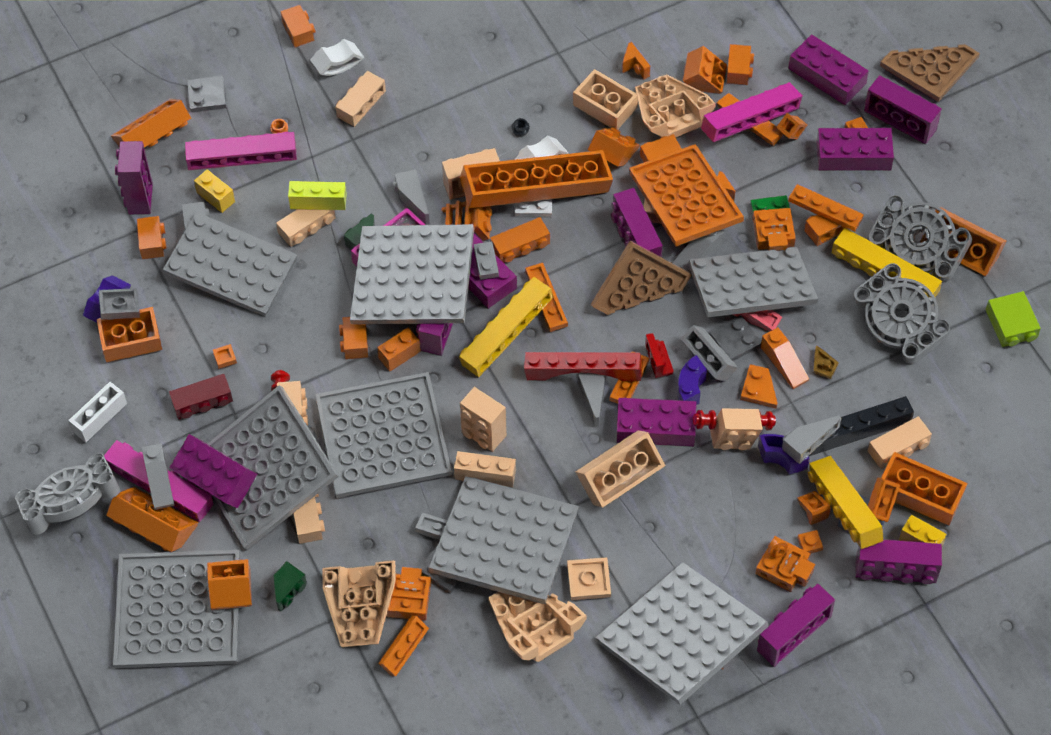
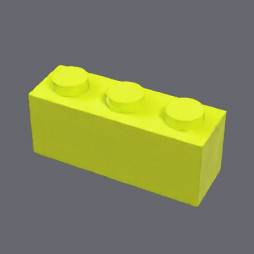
(317, 195)

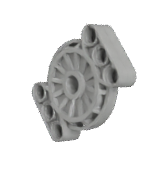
(907, 224)
(902, 295)
(67, 494)

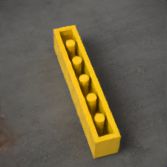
(873, 258)
(506, 326)
(845, 502)

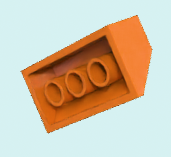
(155, 124)
(984, 246)
(925, 488)
(160, 526)

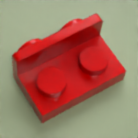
(658, 356)

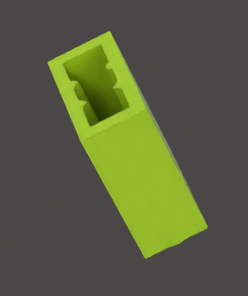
(1013, 319)

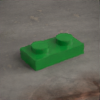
(769, 203)

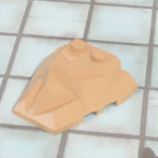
(536, 628)

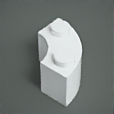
(336, 58)
(546, 147)

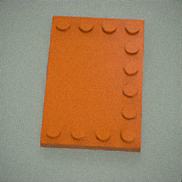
(686, 195)

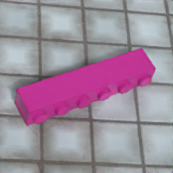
(751, 112)
(240, 151)
(185, 494)

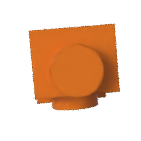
(791, 126)

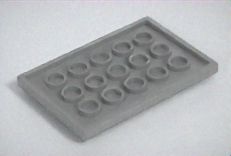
(230, 264)
(752, 282)

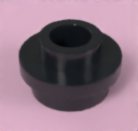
(520, 127)

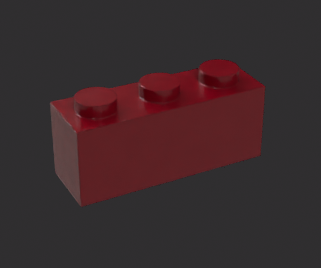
(201, 396)

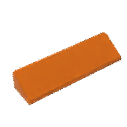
(765, 130)

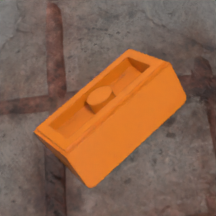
(883, 498)

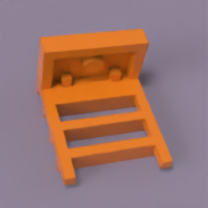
(478, 216)

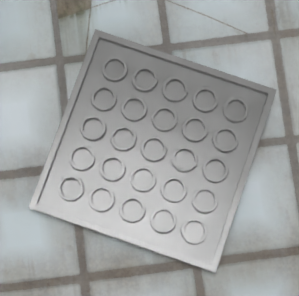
(412, 274)
(383, 434)
(284, 455)
(504, 539)
(168, 613)
(681, 633)

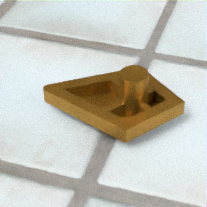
(824, 363)

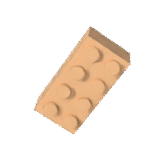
(620, 468)

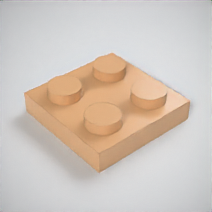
(589, 578)

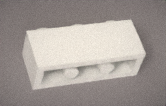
(97, 412)

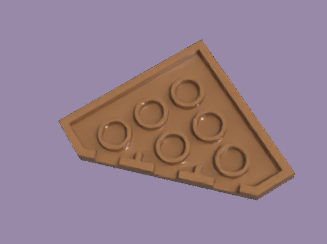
(931, 70)
(638, 278)

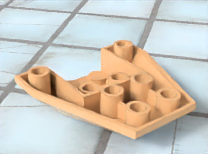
(672, 106)
(359, 601)

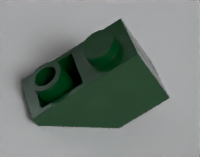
(353, 235)
(287, 584)

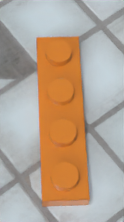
(825, 207)
(552, 311)

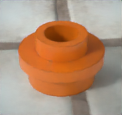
(278, 123)
(777, 548)

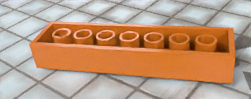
(535, 179)

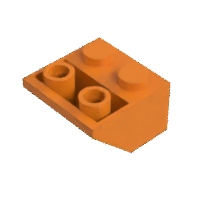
(704, 71)
(615, 146)
(229, 584)

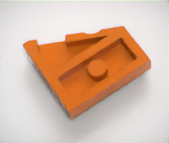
(759, 387)

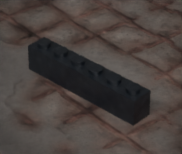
(869, 423)

